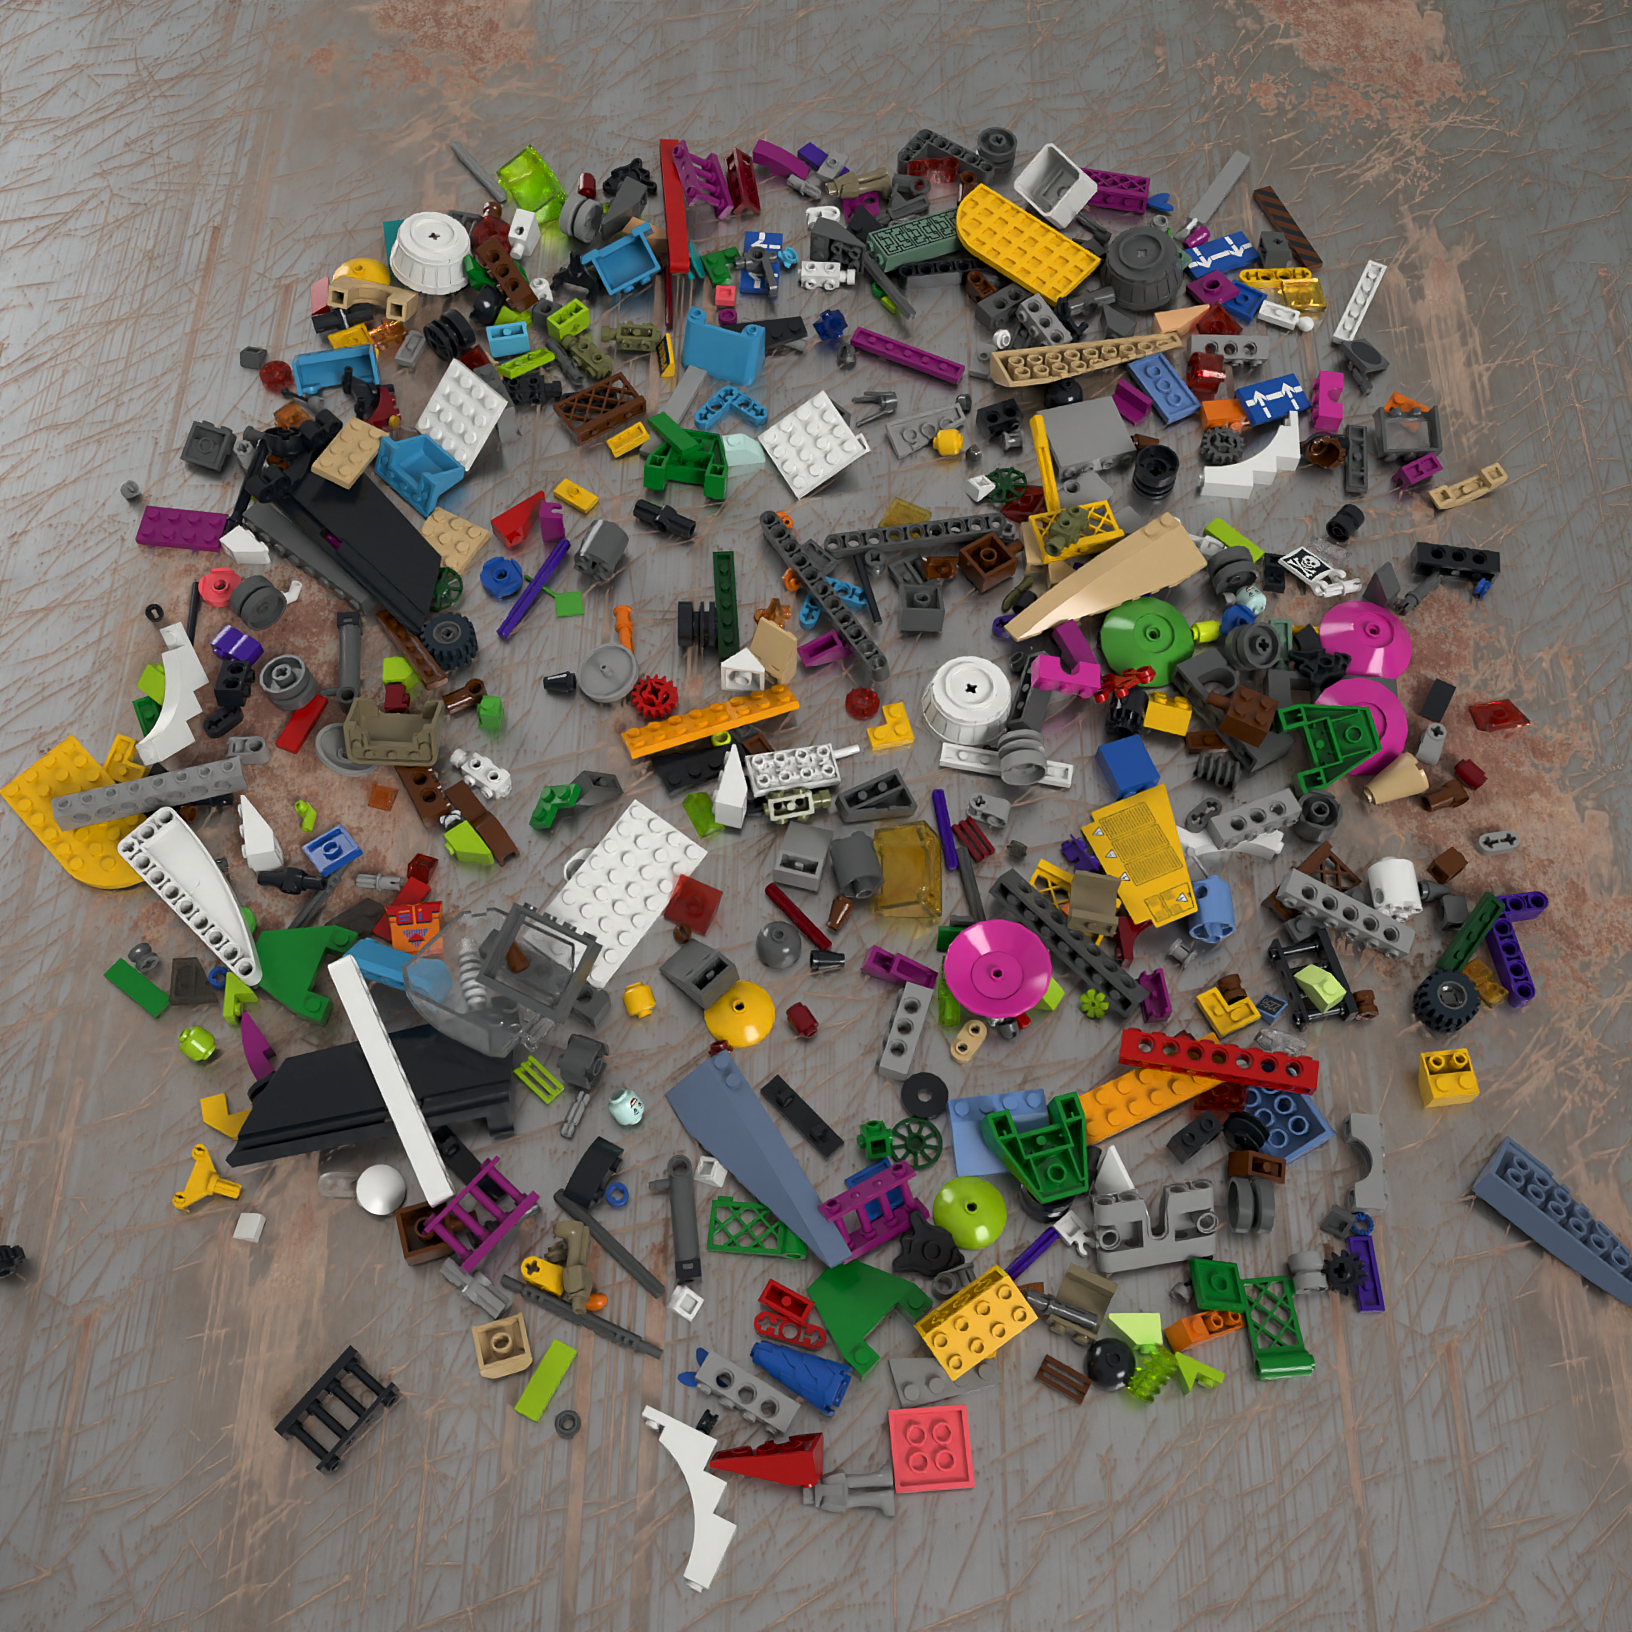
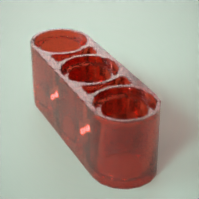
(935, 169)

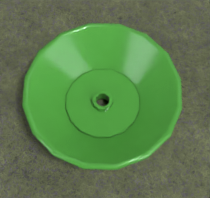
(1128, 643)

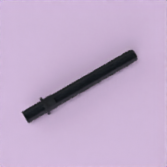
(244, 496)

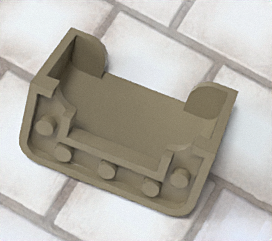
(393, 737)

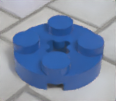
(504, 586)
(1235, 615)

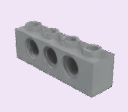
(1256, 344)
(1261, 810)
(898, 1066)
(741, 1379)

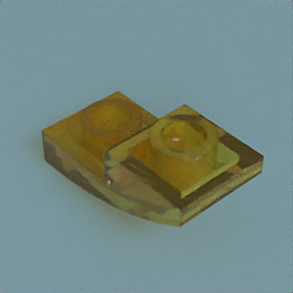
(1490, 990)

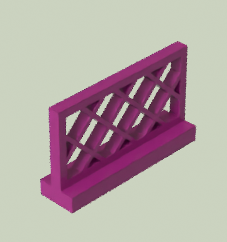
(1119, 196)

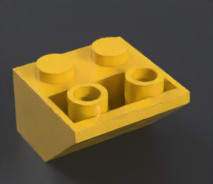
(1168, 713)
(1447, 1078)

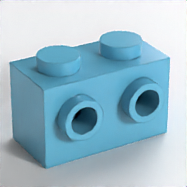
(508, 339)

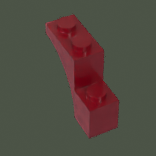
(384, 411)
(1124, 937)

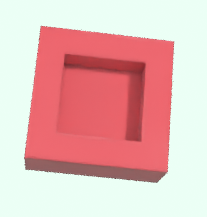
(725, 295)

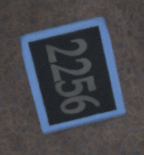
(1270, 1007)

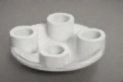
(380, 1189)

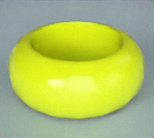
(724, 733)

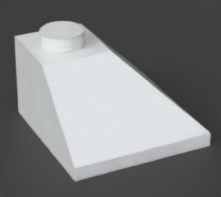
(1111, 1176)

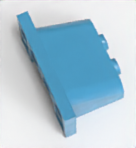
(625, 261)
(418, 470)

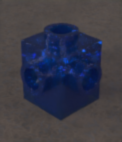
(830, 324)

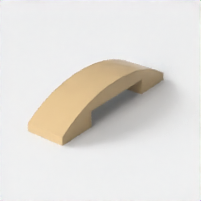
(1469, 489)

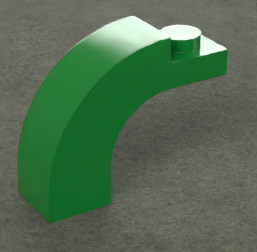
(478, 275)

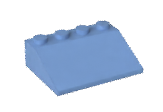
(1292, 1120)
(967, 1141)

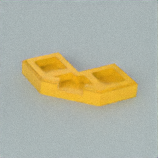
(217, 1115)

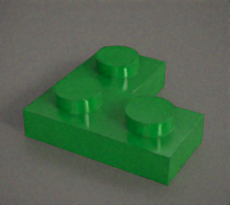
(717, 263)
(550, 801)

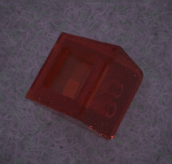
(422, 867)

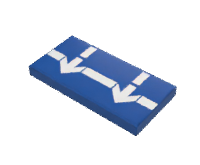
(771, 242)
(1222, 255)
(1272, 399)

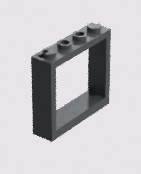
(505, 940)

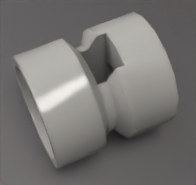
(1308, 1272)

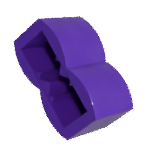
(236, 646)

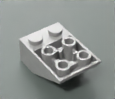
(802, 856)

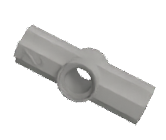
(476, 1288)

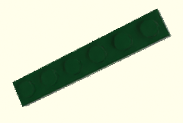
(726, 604)

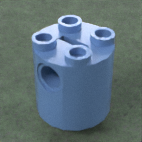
(1215, 910)

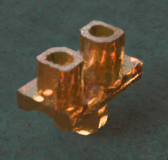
(387, 333)
(774, 612)

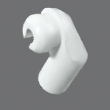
(293, 593)

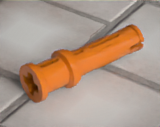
(624, 625)

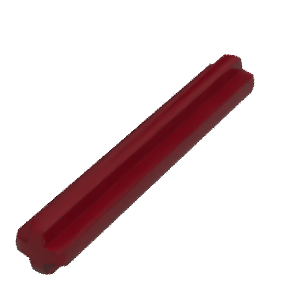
(797, 917)

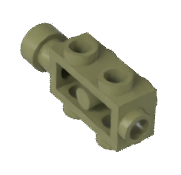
(632, 336)
(589, 357)
(1067, 529)
(788, 807)

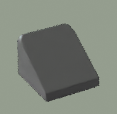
(252, 357)

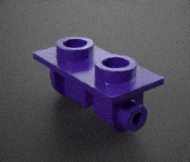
(1075, 850)

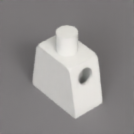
(523, 233)

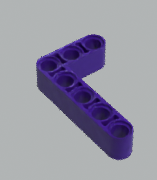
(1508, 942)

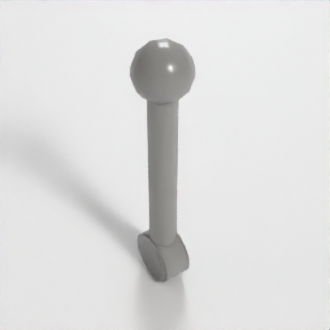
(1190, 851)

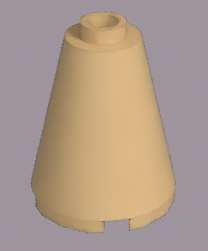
(1396, 781)

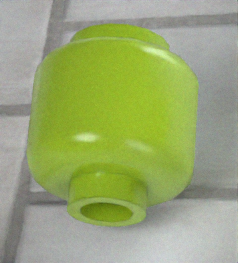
(196, 1043)

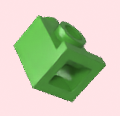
(490, 712)

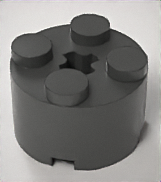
(1318, 816)
(583, 1061)

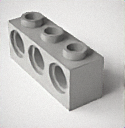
(1042, 316)

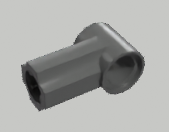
(909, 183)

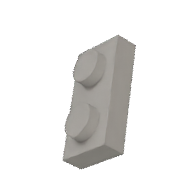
(411, 349)

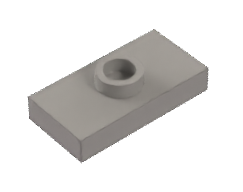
(832, 166)
(981, 362)

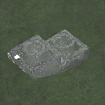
(1272, 1038)

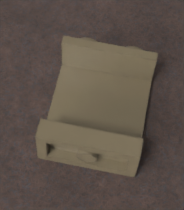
(1093, 903)
(1087, 1292)

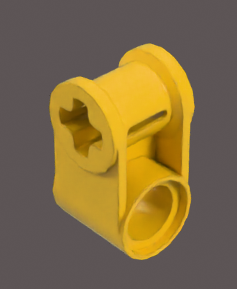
(548, 1276)

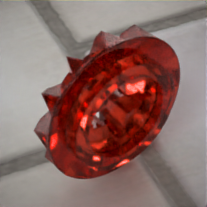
(268, 372)
(859, 709)

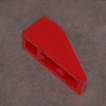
(516, 522)

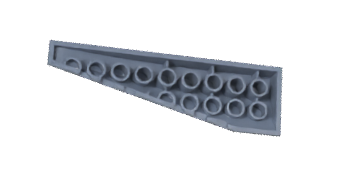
(736, 1129)
(1533, 1201)

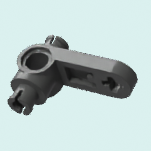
(759, 262)

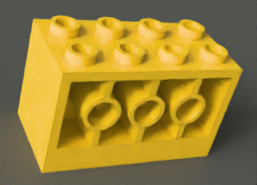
(975, 1322)

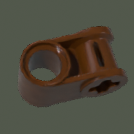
(978, 286)

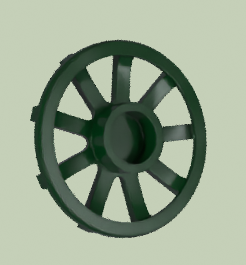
(1005, 484)
(442, 588)
(916, 1143)

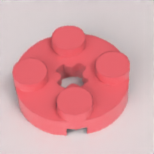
(218, 576)

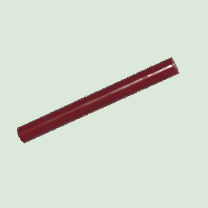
(668, 297)

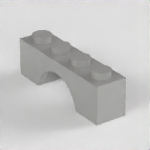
(1365, 1134)

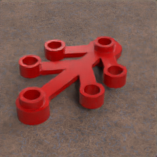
(1121, 684)

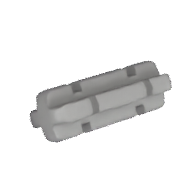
(574, 1114)

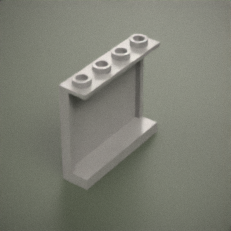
(1087, 436)

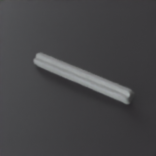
(478, 171)

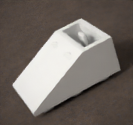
(731, 796)
(261, 844)

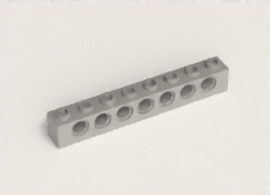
(149, 794)

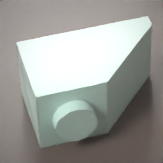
(742, 450)

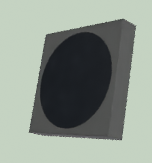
(1363, 355)

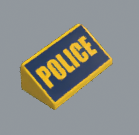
(665, 357)

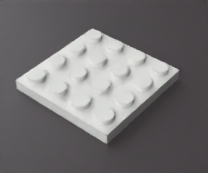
(461, 413)
(811, 444)

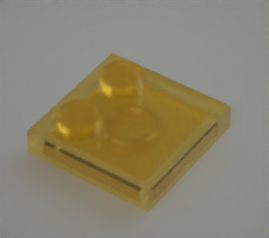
(1303, 295)
(902, 513)

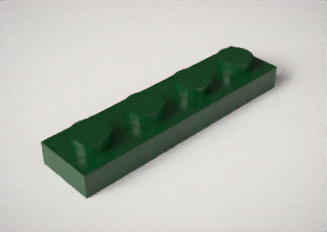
(1471, 933)

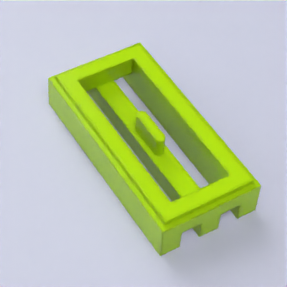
(524, 1066)

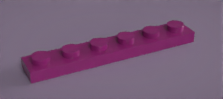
(907, 355)

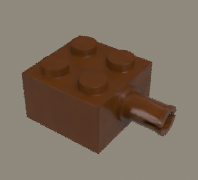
(989, 560)
(1245, 714)
(414, 1244)

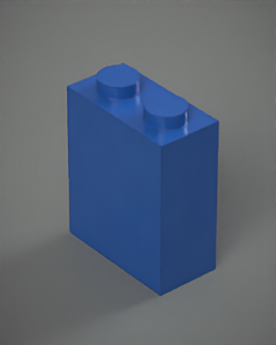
(1127, 767)

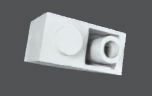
(244, 547)

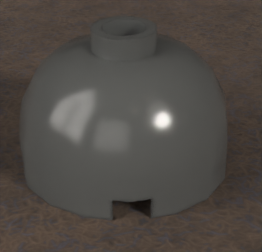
(778, 944)

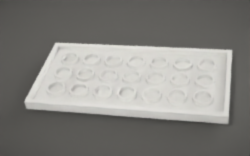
(624, 887)

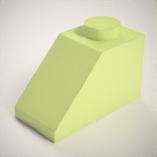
(1320, 987)
(1137, 1330)

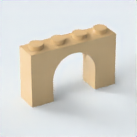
(347, 291)

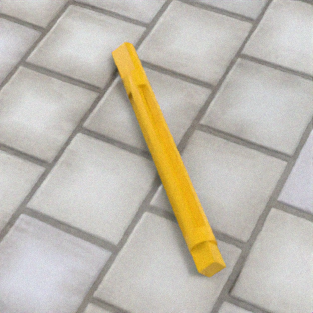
(1045, 464)

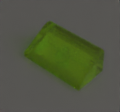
(700, 813)

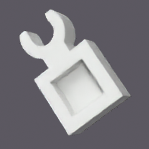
(1071, 1230)

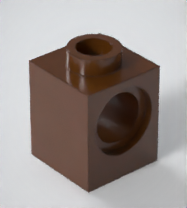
(1447, 866)

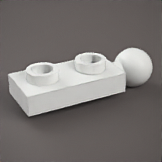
(1284, 316)

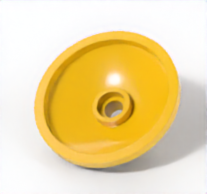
(364, 269)
(743, 1026)

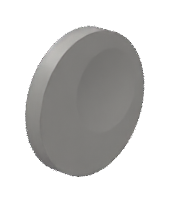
(608, 672)

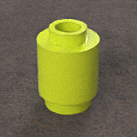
(1206, 631)

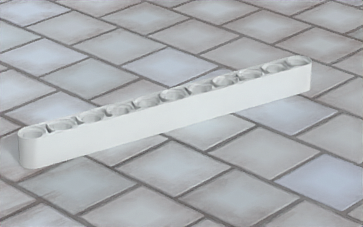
(392, 1081)

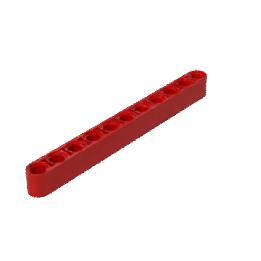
(673, 210)

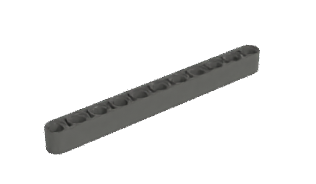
(784, 543)

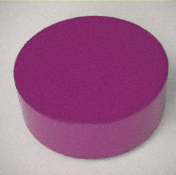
(727, 316)

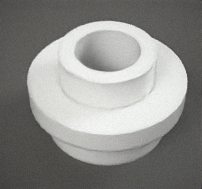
(1001, 339)

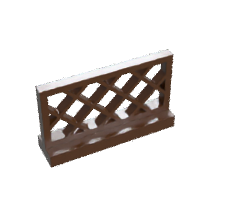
(608, 418)
(1308, 867)

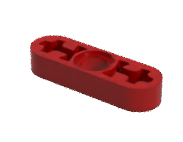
(769, 1333)

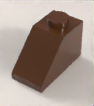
(1256, 1165)

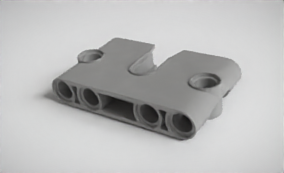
(1090, 489)
(1175, 1238)

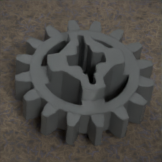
(1222, 445)

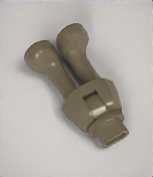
(850, 186)
(576, 1275)

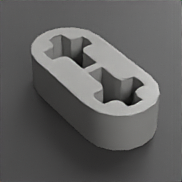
(1498, 846)

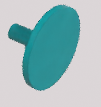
(695, 260)

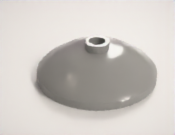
(332, 752)

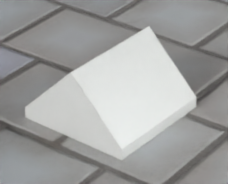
(742, 673)

